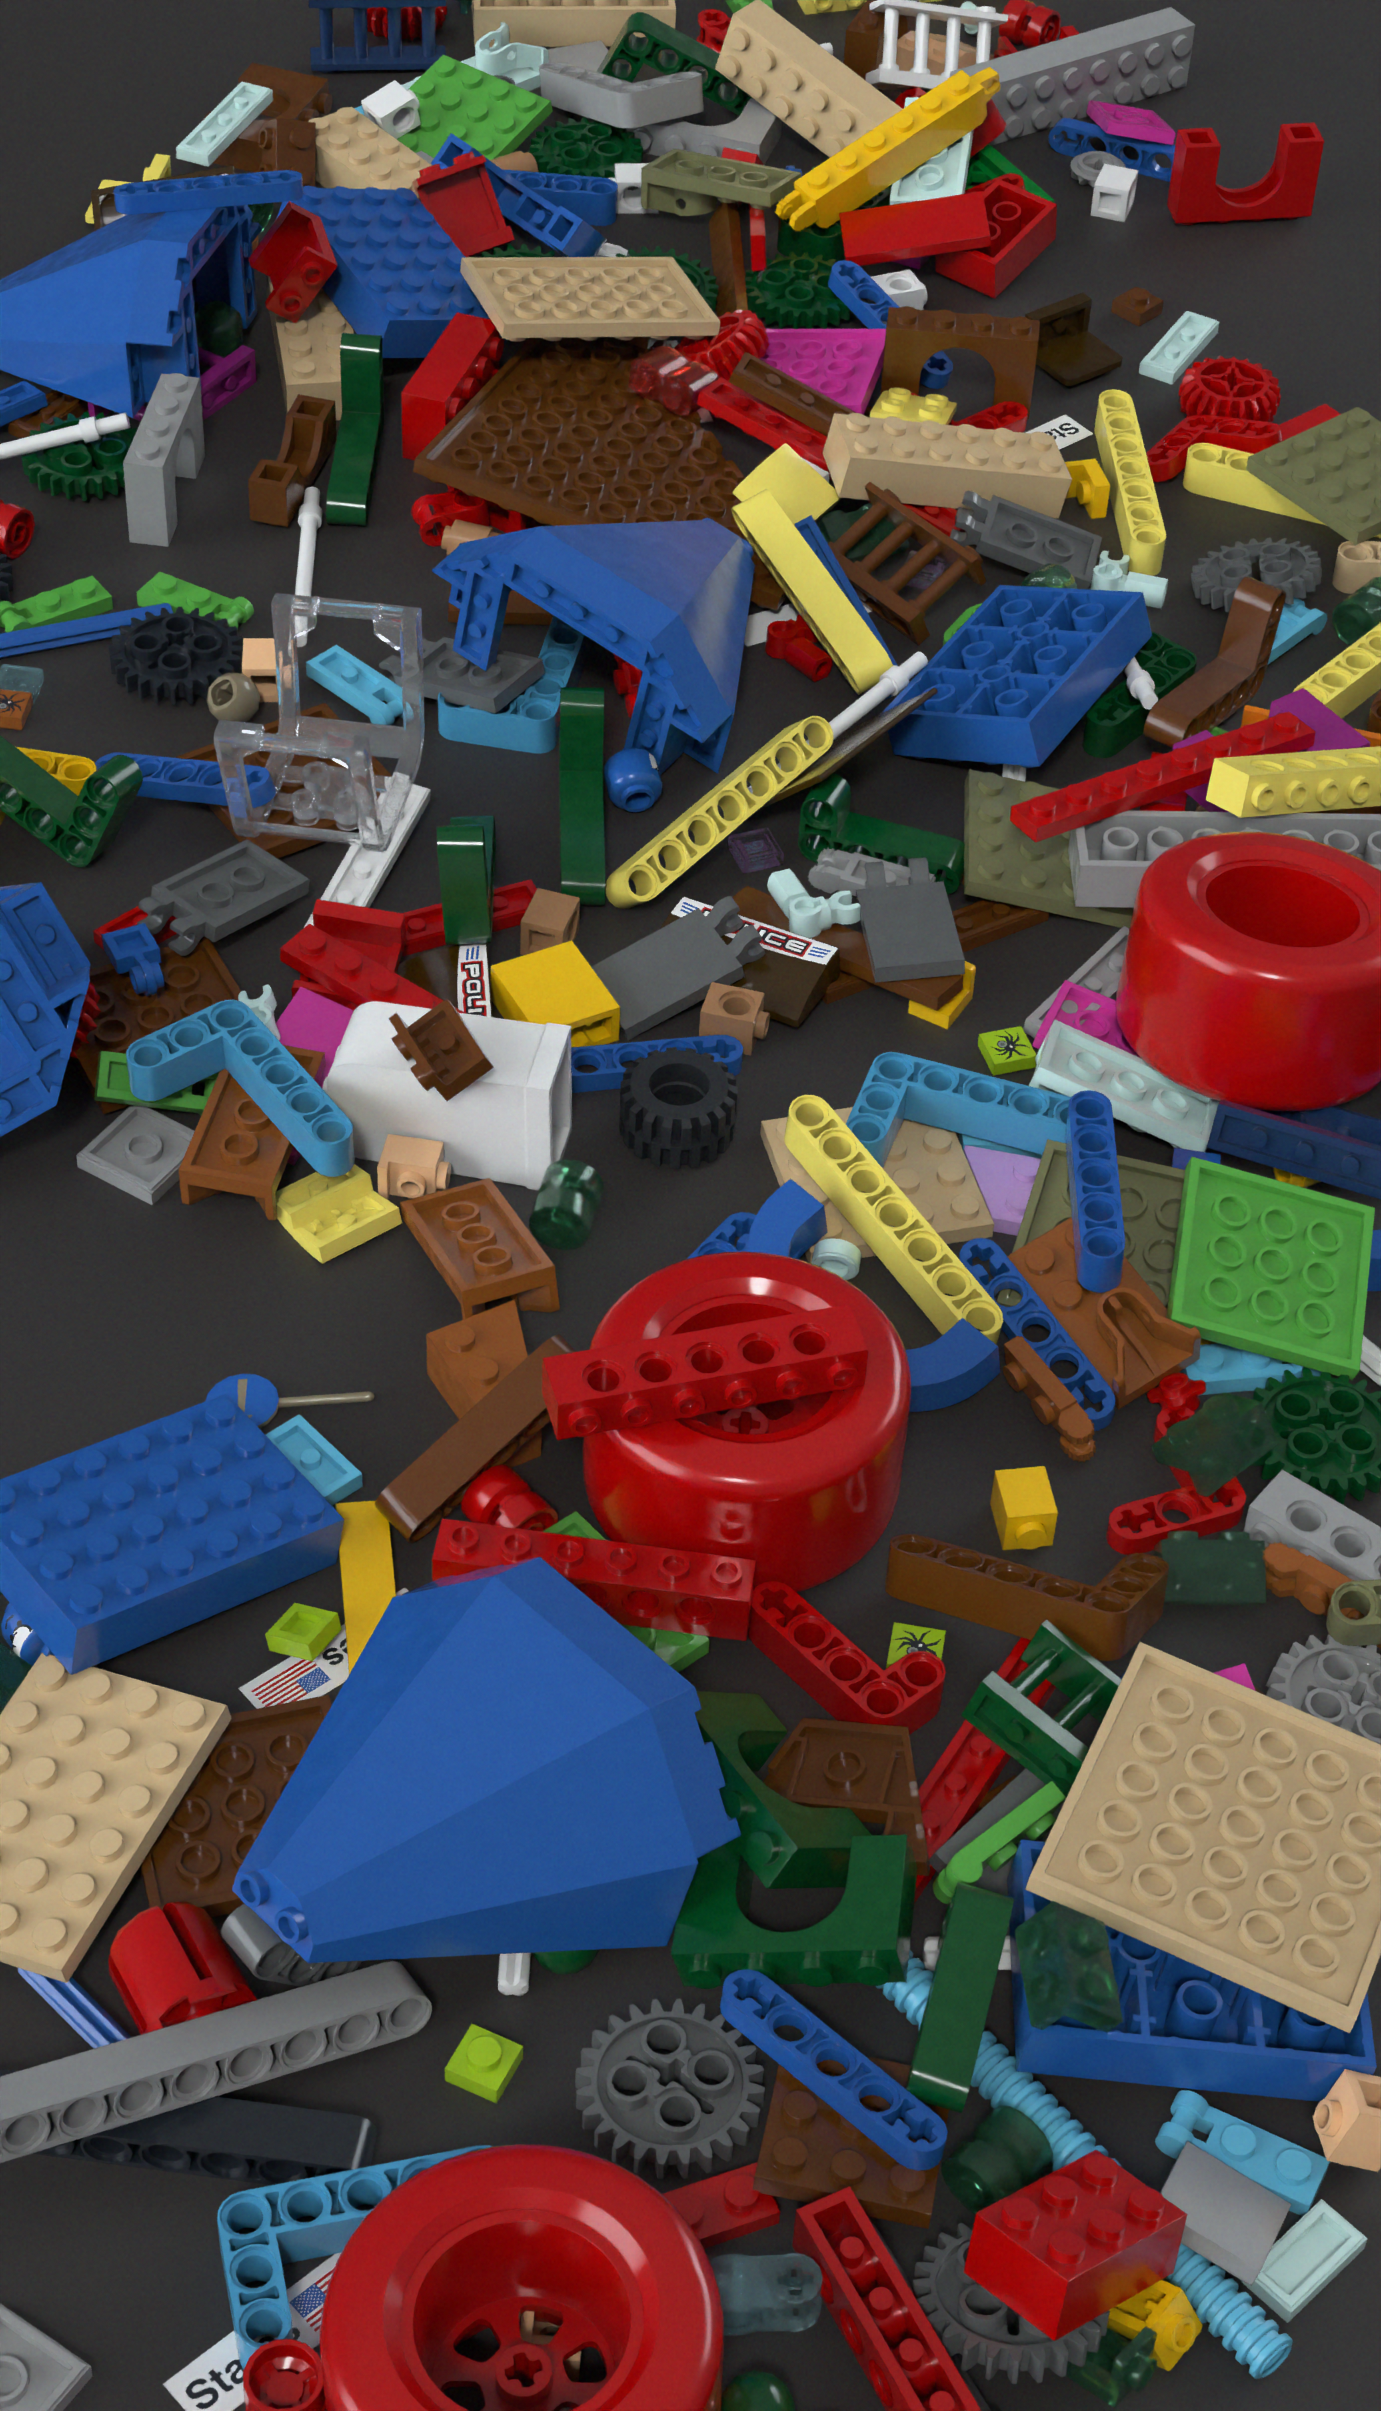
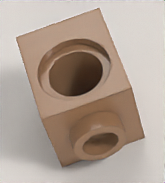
(549, 921)
(734, 1013)

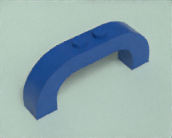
(530, 211)
(940, 1372)

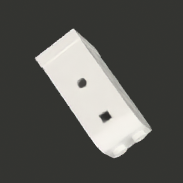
(496, 1128)

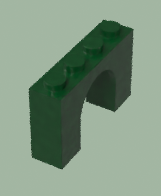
(778, 1838)
(857, 1943)

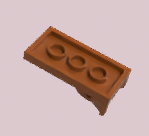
(238, 1144)
(482, 1248)
(1118, 1329)

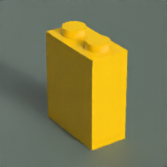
(557, 989)

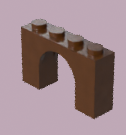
(866, 38)
(294, 98)
(1004, 342)

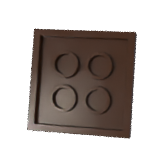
(817, 2152)

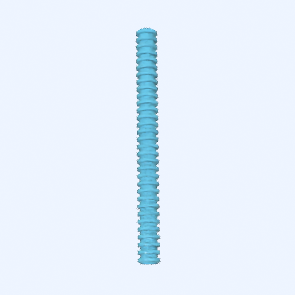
(1203, 2284)

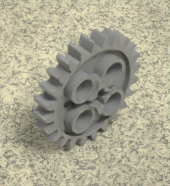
(1332, 1684)

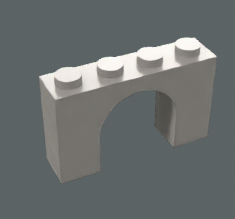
(752, 132)
(164, 447)

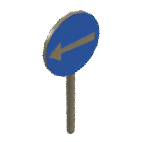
(260, 1397)

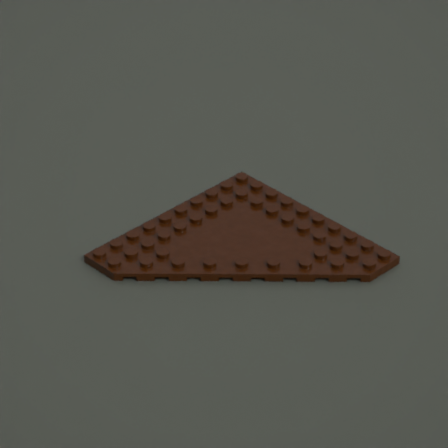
(580, 447)

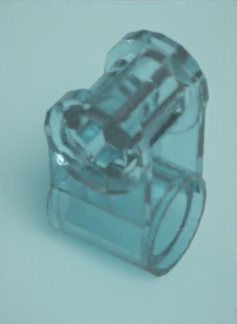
(758, 2292)

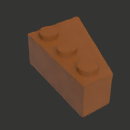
(474, 1358)

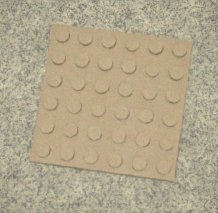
(1227, 1836)

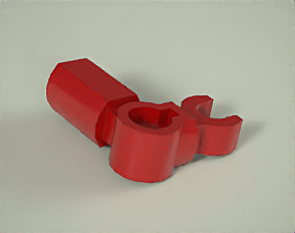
(794, 643)

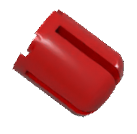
(175, 1967)

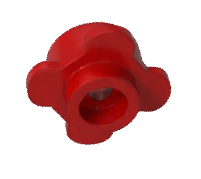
(1177, 1392)

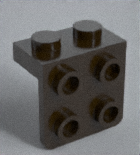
(1067, 346)

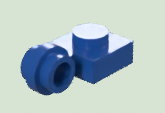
(137, 952)

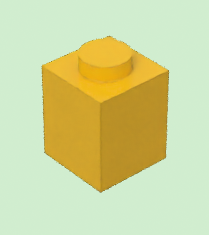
(1023, 1508)

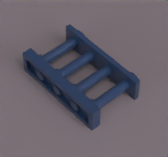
(361, 57)
(1316, 1144)

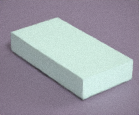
(1306, 2260)

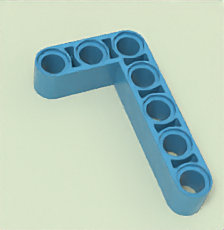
(531, 719)
(237, 1040)
(955, 1101)
(284, 2240)

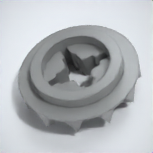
(1086, 165)

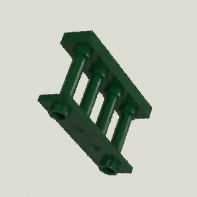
(1024, 1729)

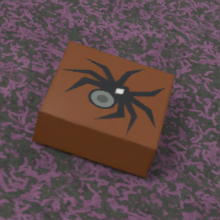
(14, 708)

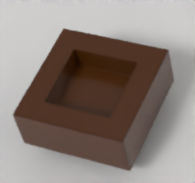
(1137, 306)

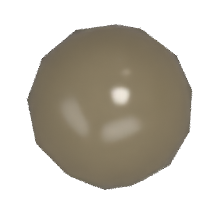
(233, 698)

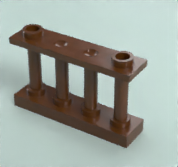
(883, 596)

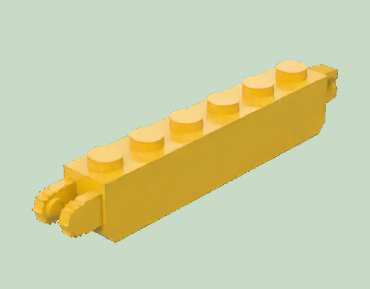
(890, 150)

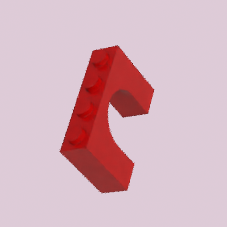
(1282, 193)

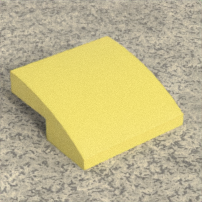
(793, 485)
(334, 1212)

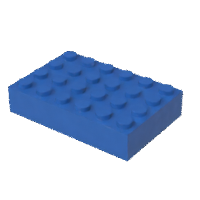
(393, 268)
(1020, 674)
(157, 1532)
(1182, 2024)

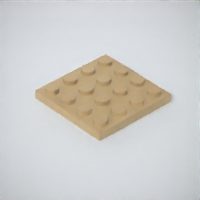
(924, 1165)

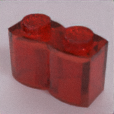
(671, 379)

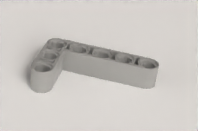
(620, 101)

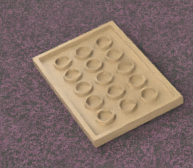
(589, 297)
(83, 1796)

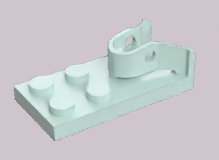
(506, 59)
(937, 177)
(1138, 1094)

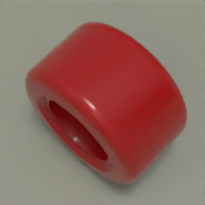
(1257, 971)
(785, 1491)
(511, 2236)

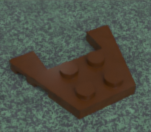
(855, 1769)

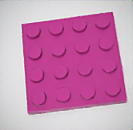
(831, 361)

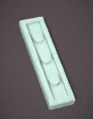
(224, 124)

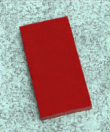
(915, 229)

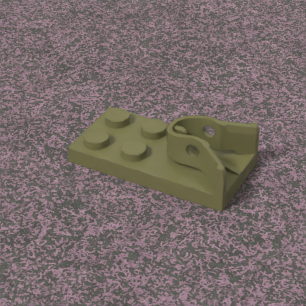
(704, 177)

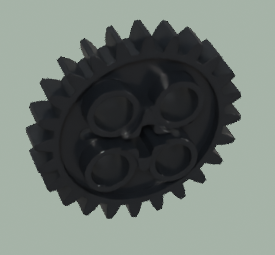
(175, 654)

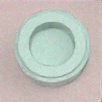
(837, 1257)

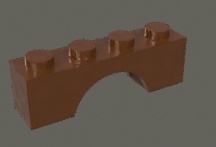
(280, 485)

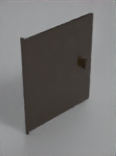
(849, 745)

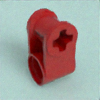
(447, 508)

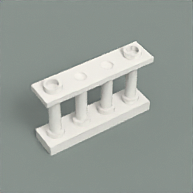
(888, 74)

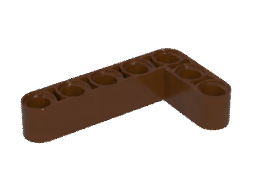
(1228, 679)
(475, 1443)
(1019, 1598)

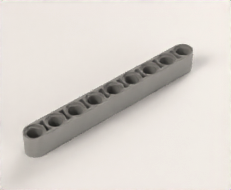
(207, 2057)

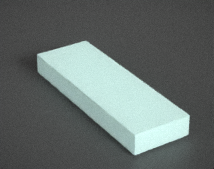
(1179, 347)

